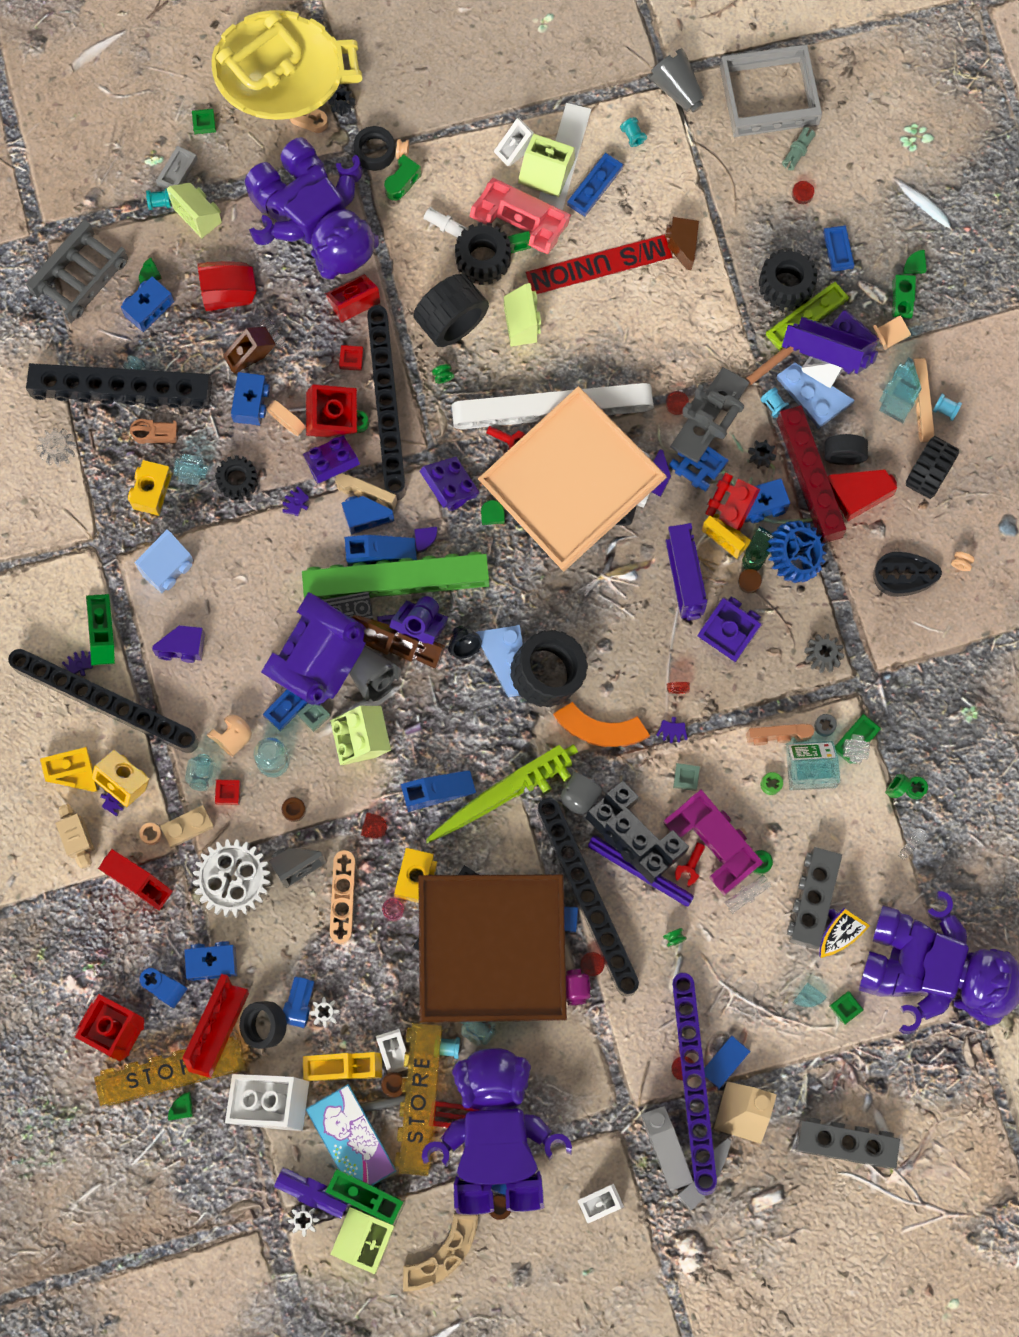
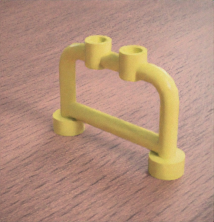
(271, 78)

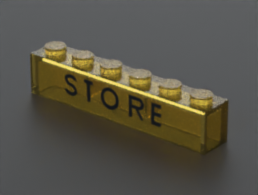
(161, 1075)
(420, 1097)

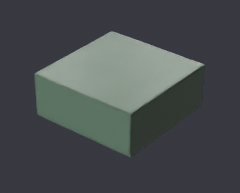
(313, 716)
(686, 777)

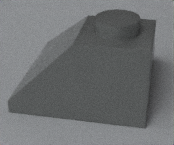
(295, 864)

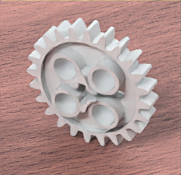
(211, 870)

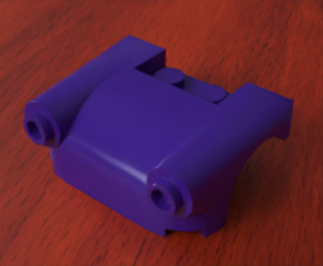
(317, 652)

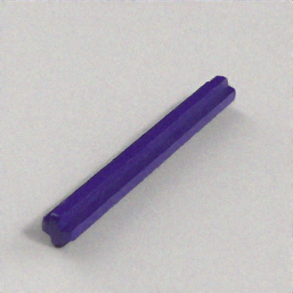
(661, 883)

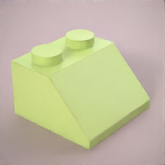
(194, 208)

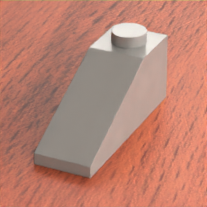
(666, 1148)

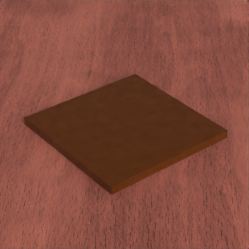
(491, 948)

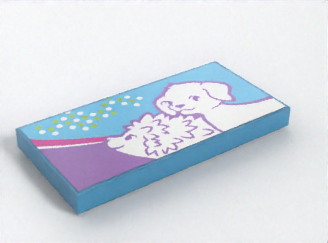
(350, 1136)

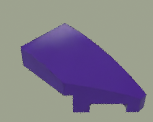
(661, 462)

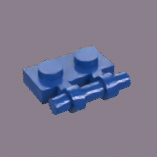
(710, 464)

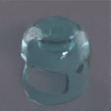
(270, 755)

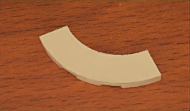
(446, 1259)

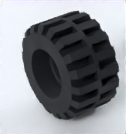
(483, 237)
(791, 263)
(932, 467)

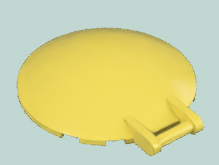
(305, 90)

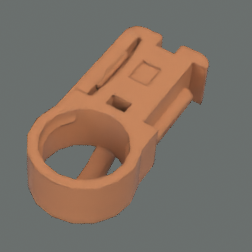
(158, 432)

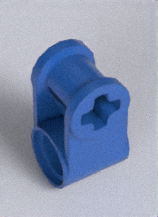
(165, 989)

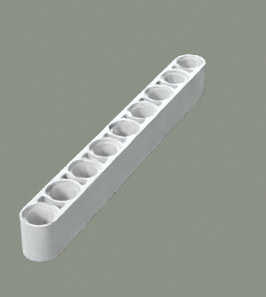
(535, 407)

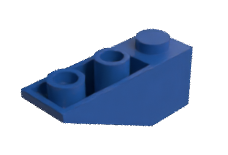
(377, 548)
(437, 789)

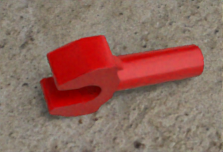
(505, 437)
(690, 866)

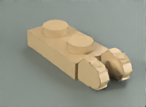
(350, 484)

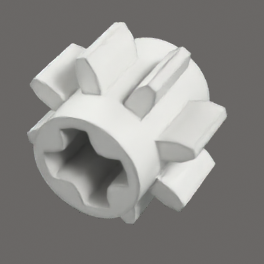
(324, 1005)
(299, 1215)

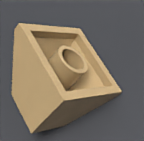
(745, 1111)

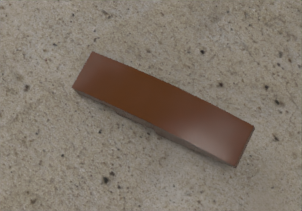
(388, 640)

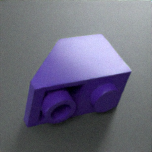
(182, 643)

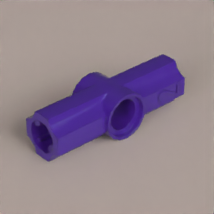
(310, 1192)

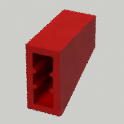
(861, 490)
(135, 879)

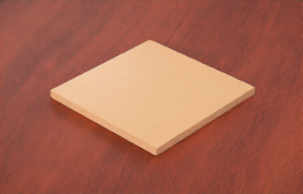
(572, 478)

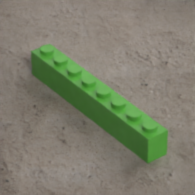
(399, 577)

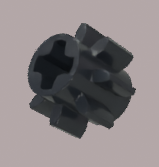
(342, 101)
(760, 460)

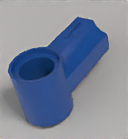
(297, 1007)

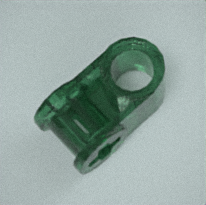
(757, 549)

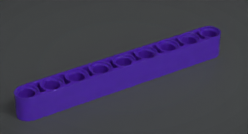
(697, 1094)

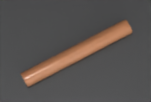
(767, 366)

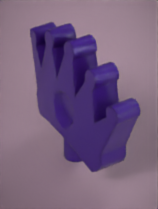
(296, 503)
(79, 665)
(672, 728)
(111, 804)

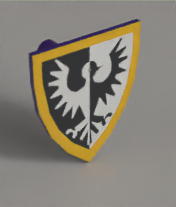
(841, 932)

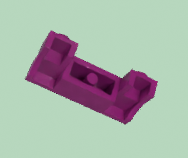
(719, 836)

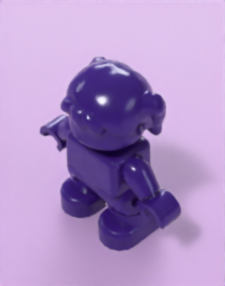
(312, 209)
(937, 966)
(495, 1135)

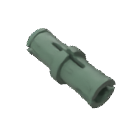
(798, 148)

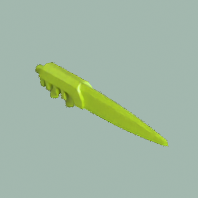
(510, 787)

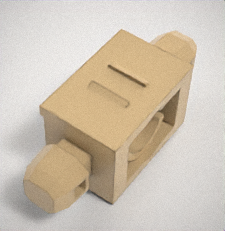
(75, 836)

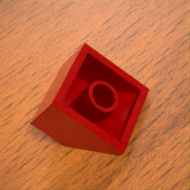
(331, 411)

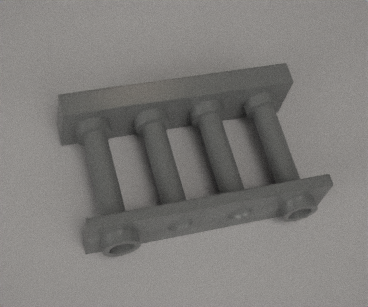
(68, 252)

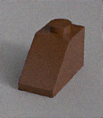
(683, 239)
(249, 348)

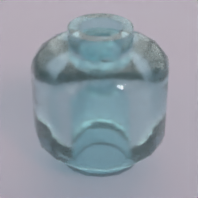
(189, 469)
(201, 772)
(478, 1032)

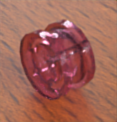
(390, 902)

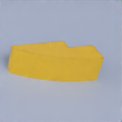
(342, 1066)

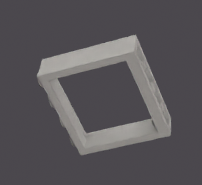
(774, 121)

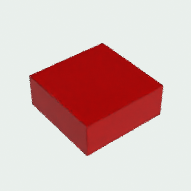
(351, 357)
(227, 792)

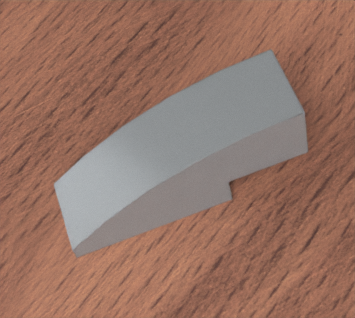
(689, 1195)

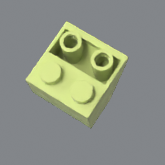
(546, 165)
(522, 316)
(360, 734)
(362, 1240)

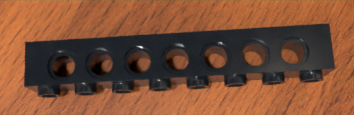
(41, 374)

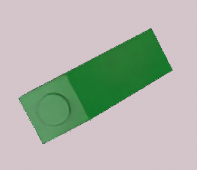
(100, 629)
(366, 1197)

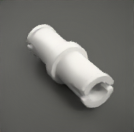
(444, 222)

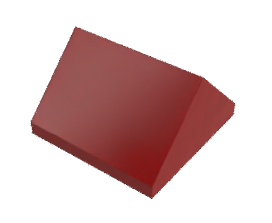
(353, 297)

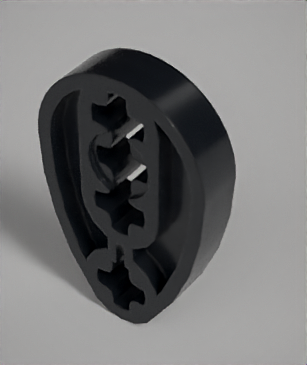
(901, 561)

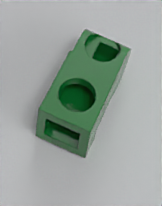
(404, 178)
(903, 296)

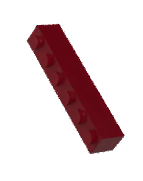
(811, 474)

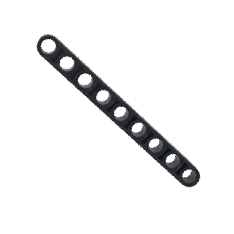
(384, 392)
(93, 695)
(587, 908)

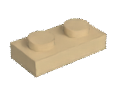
(187, 826)

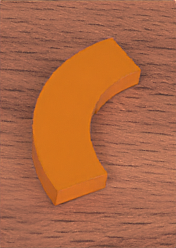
(599, 732)

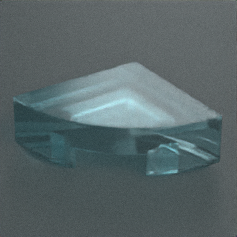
(809, 997)

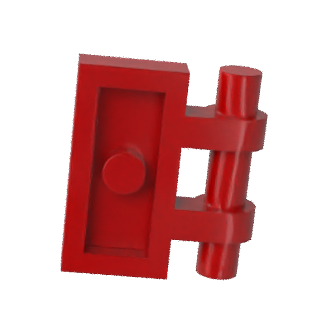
(738, 504)

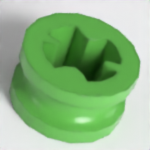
(771, 791)

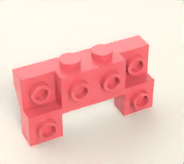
(523, 211)

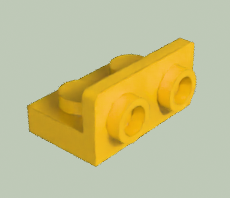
(726, 536)

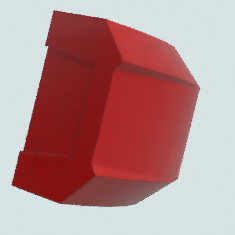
(226, 284)
(109, 1028)

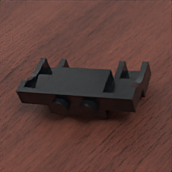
(632, 837)

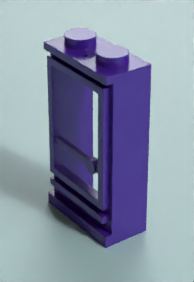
(830, 345)
(686, 572)

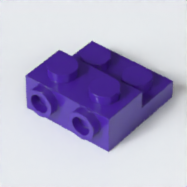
(730, 628)

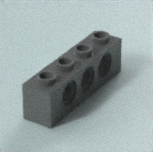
(829, 863)
(884, 1157)

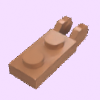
(782, 734)

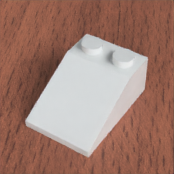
(267, 1101)

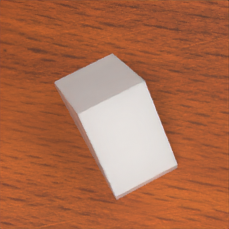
(514, 143)
(822, 371)
(392, 1050)
(600, 1203)

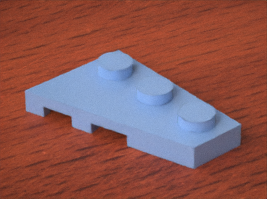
(817, 400)
(499, 648)

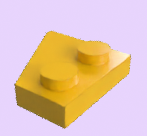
(70, 769)

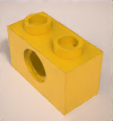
(151, 500)
(124, 789)
(413, 861)

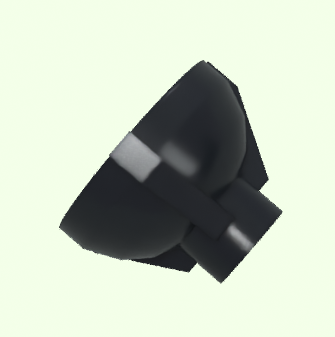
(464, 643)

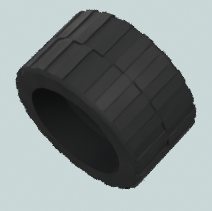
(451, 310)
(567, 650)

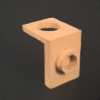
(892, 332)

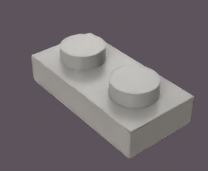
(176, 168)

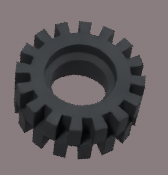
(236, 490)

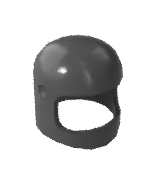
(580, 794)

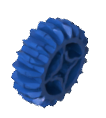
(802, 551)

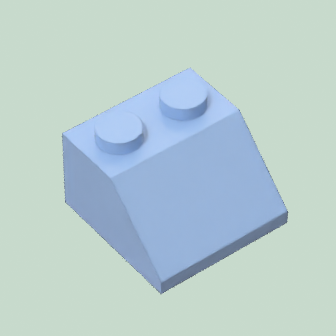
(164, 562)

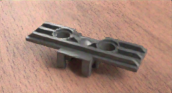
(704, 411)

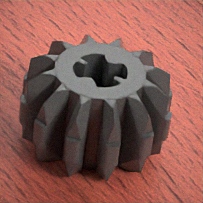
(825, 644)

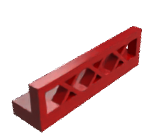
(215, 1027)

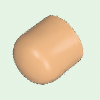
(235, 737)

